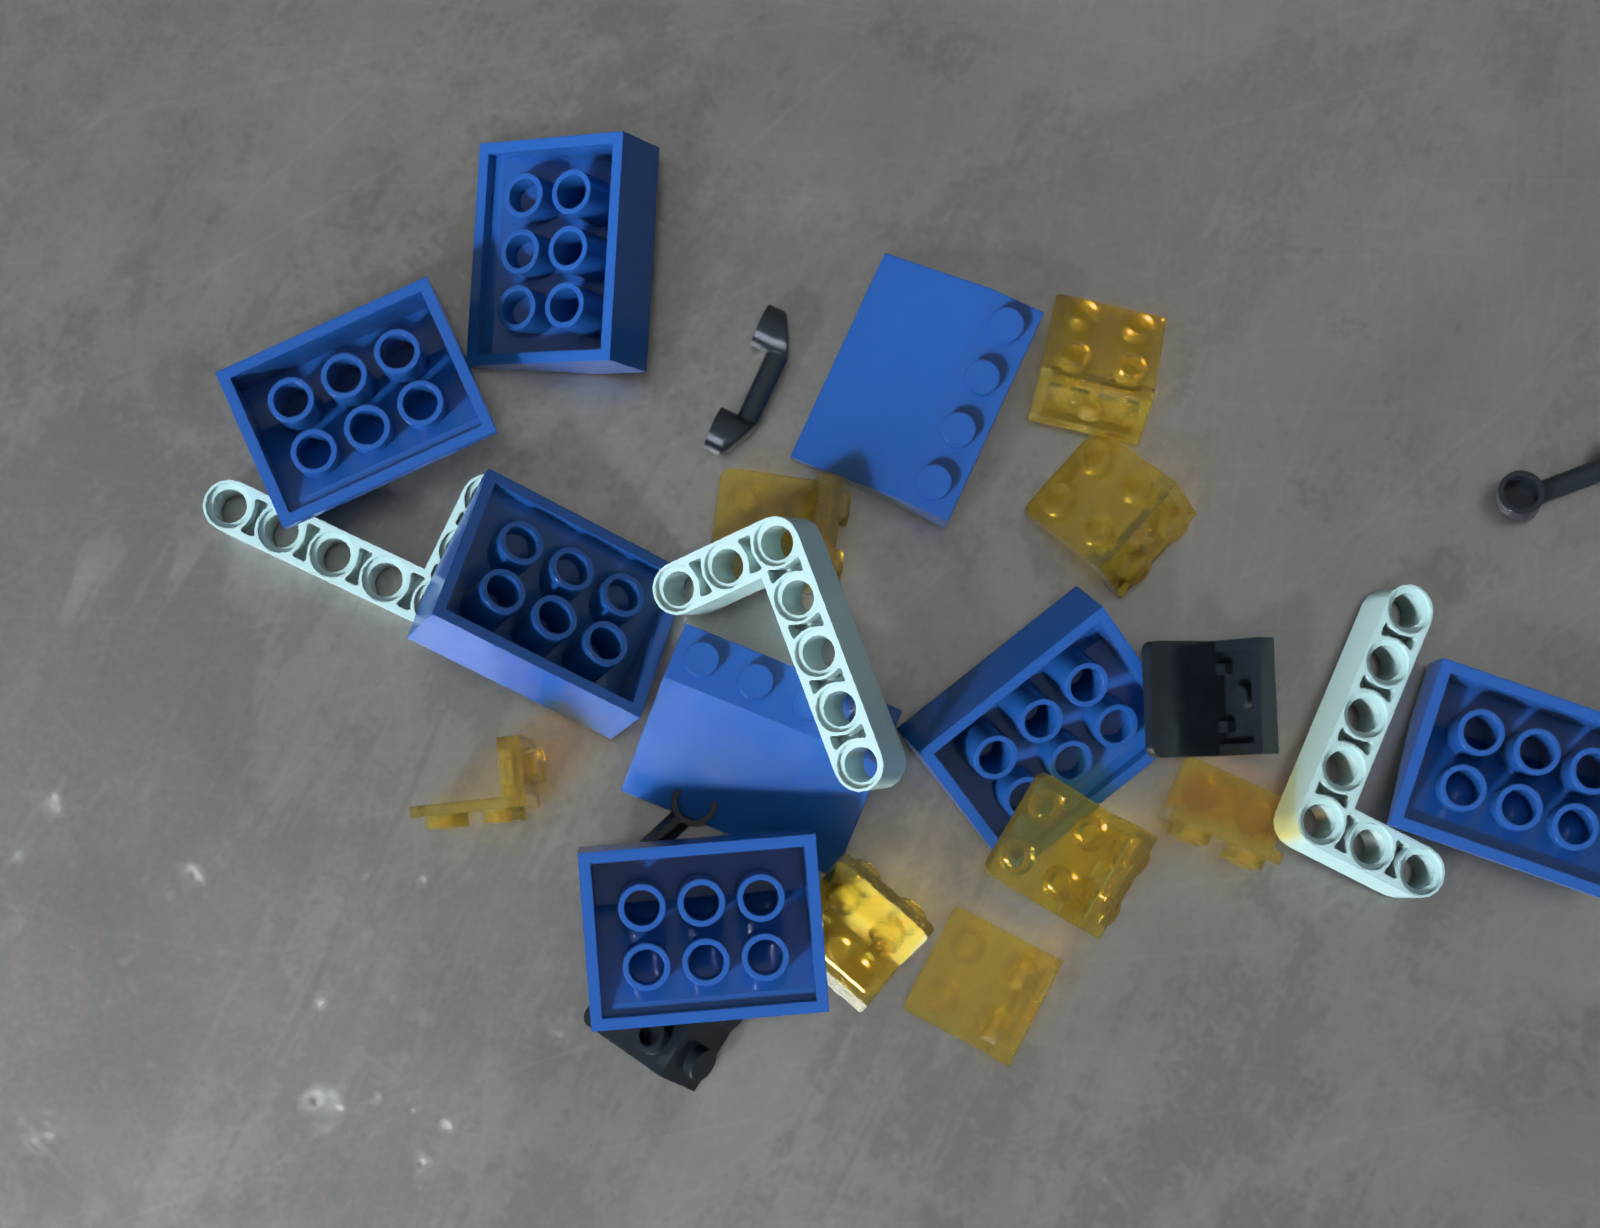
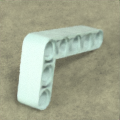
(317, 536)
(803, 632)
(1355, 753)

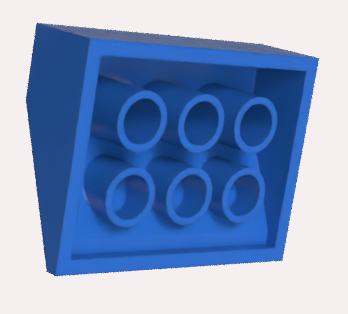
(563, 254)
(917, 387)
(356, 402)
(547, 606)
(1045, 701)
(744, 736)
(1503, 775)
(703, 929)

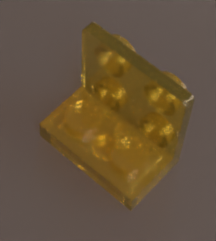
(1098, 369)
(982, 985)

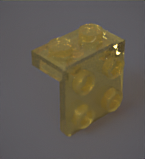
(753, 496)
(1112, 510)
(520, 773)
(1223, 810)
(1070, 854)
(866, 930)

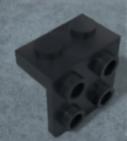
(1210, 698)
(674, 1052)

